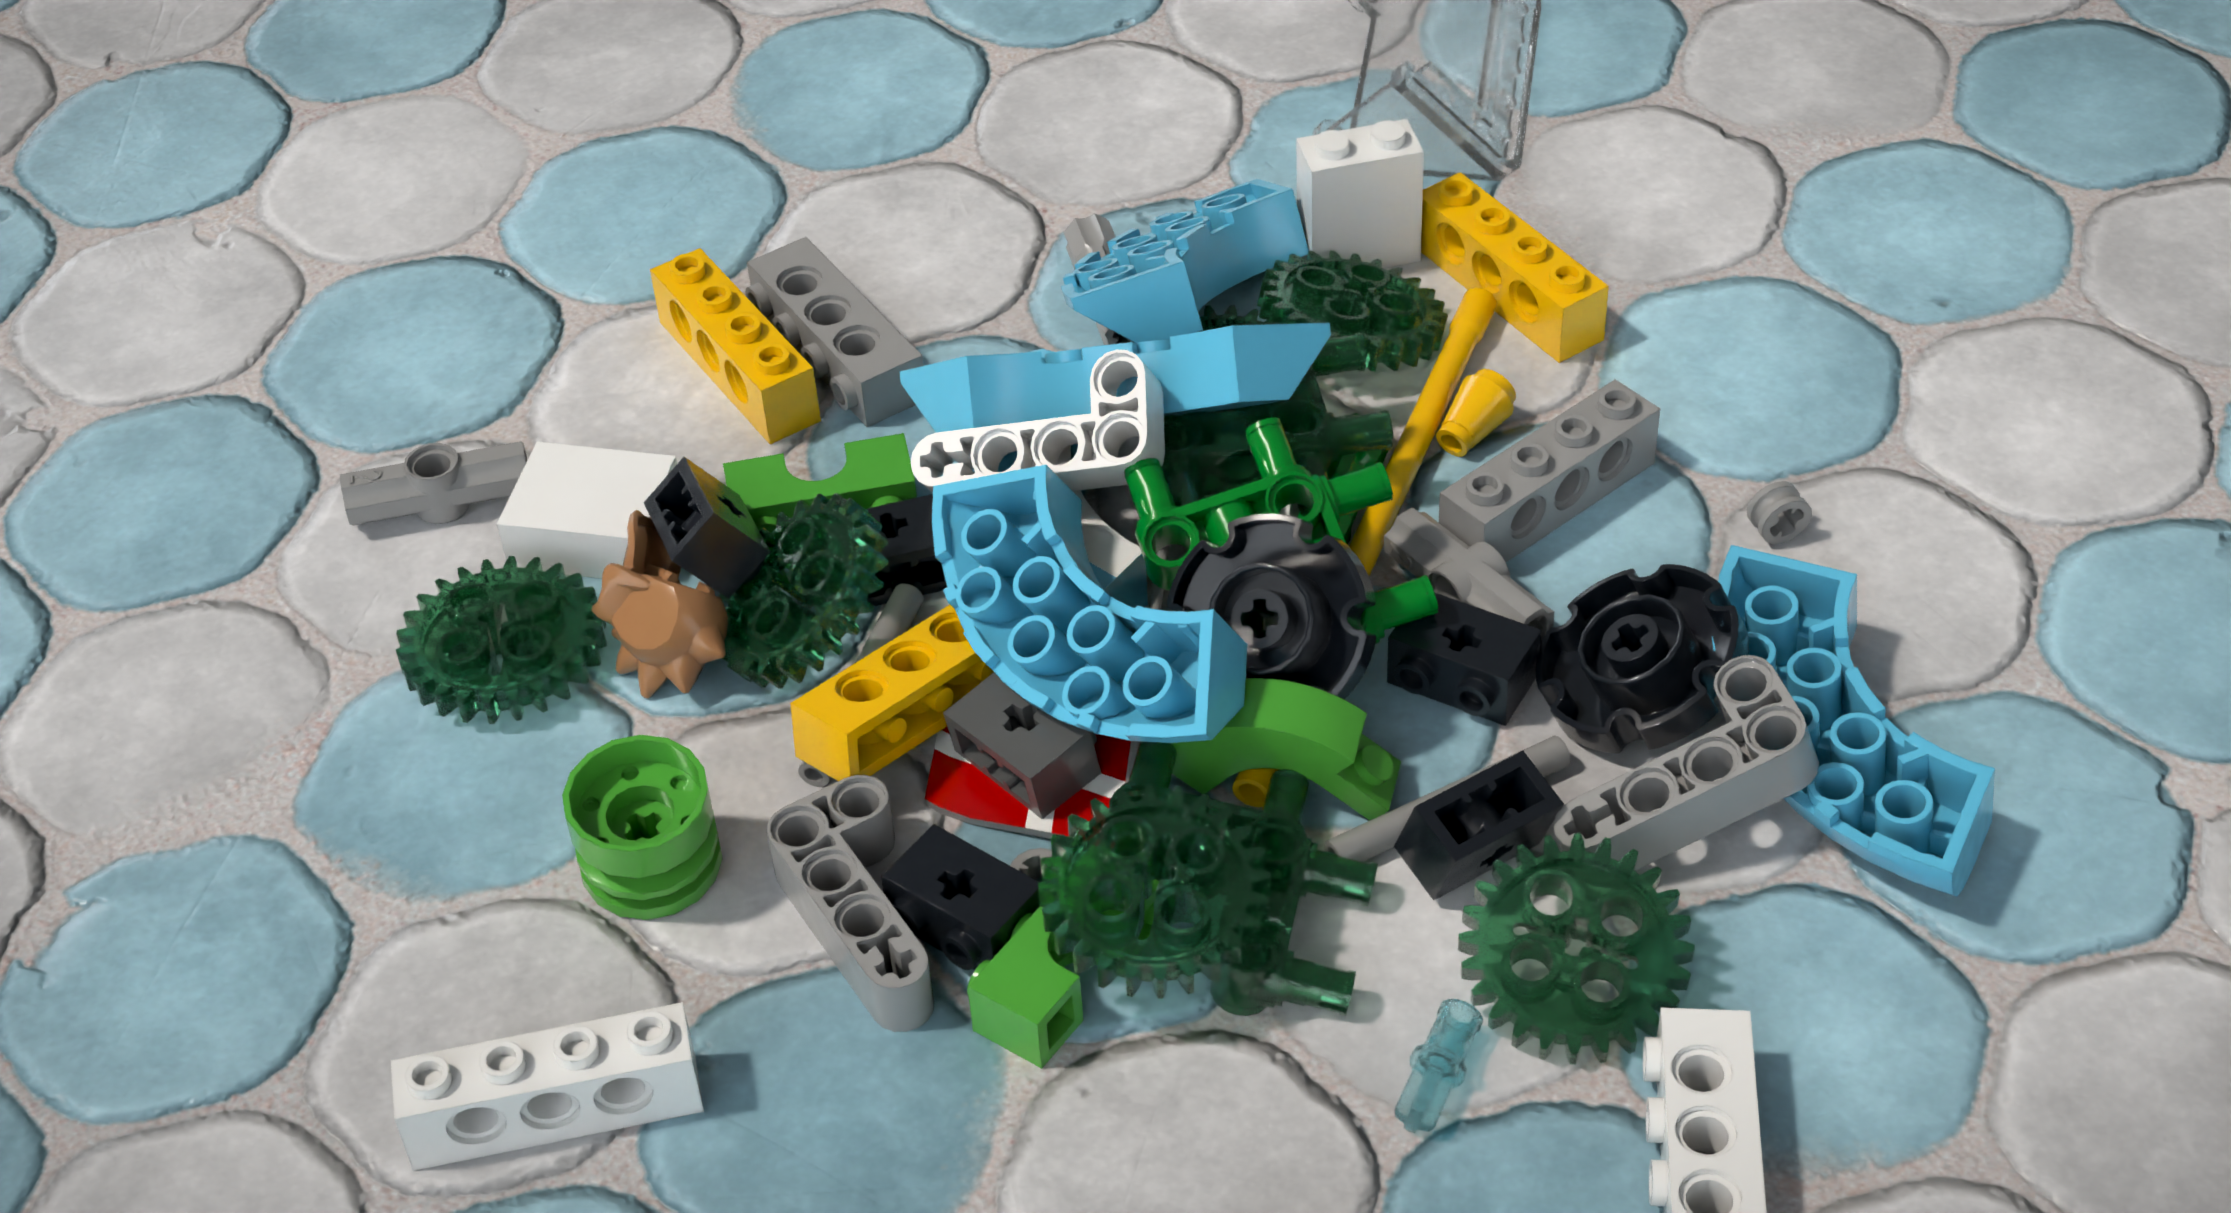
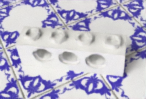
(545, 1086)
(1704, 1106)

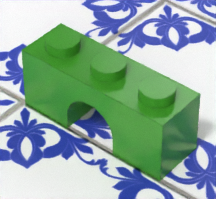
(873, 475)
(1027, 995)

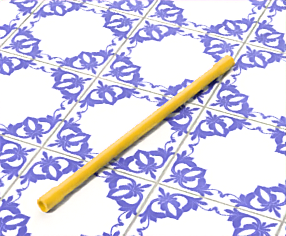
(1464, 334)

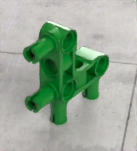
(1281, 485)

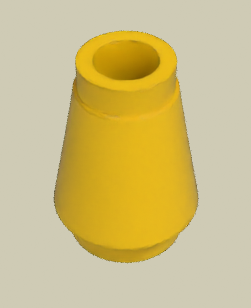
(1476, 411)

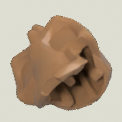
(659, 621)

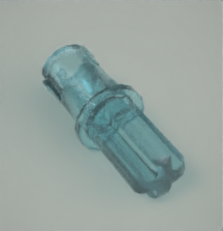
(1438, 1065)

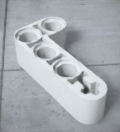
(1042, 441)

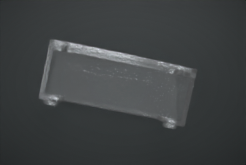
(1455, 75)

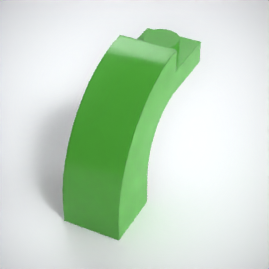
(1297, 731)

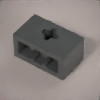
(1022, 746)

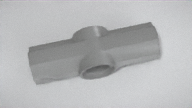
(433, 483)
(1463, 572)

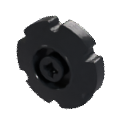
(1312, 587)
(1640, 658)

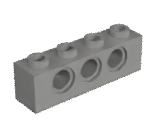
(834, 329)
(1554, 472)

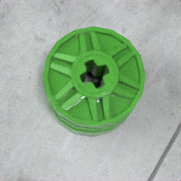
(642, 826)

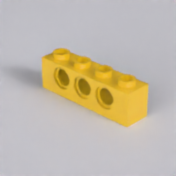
(1531, 278)
(736, 345)
(887, 699)

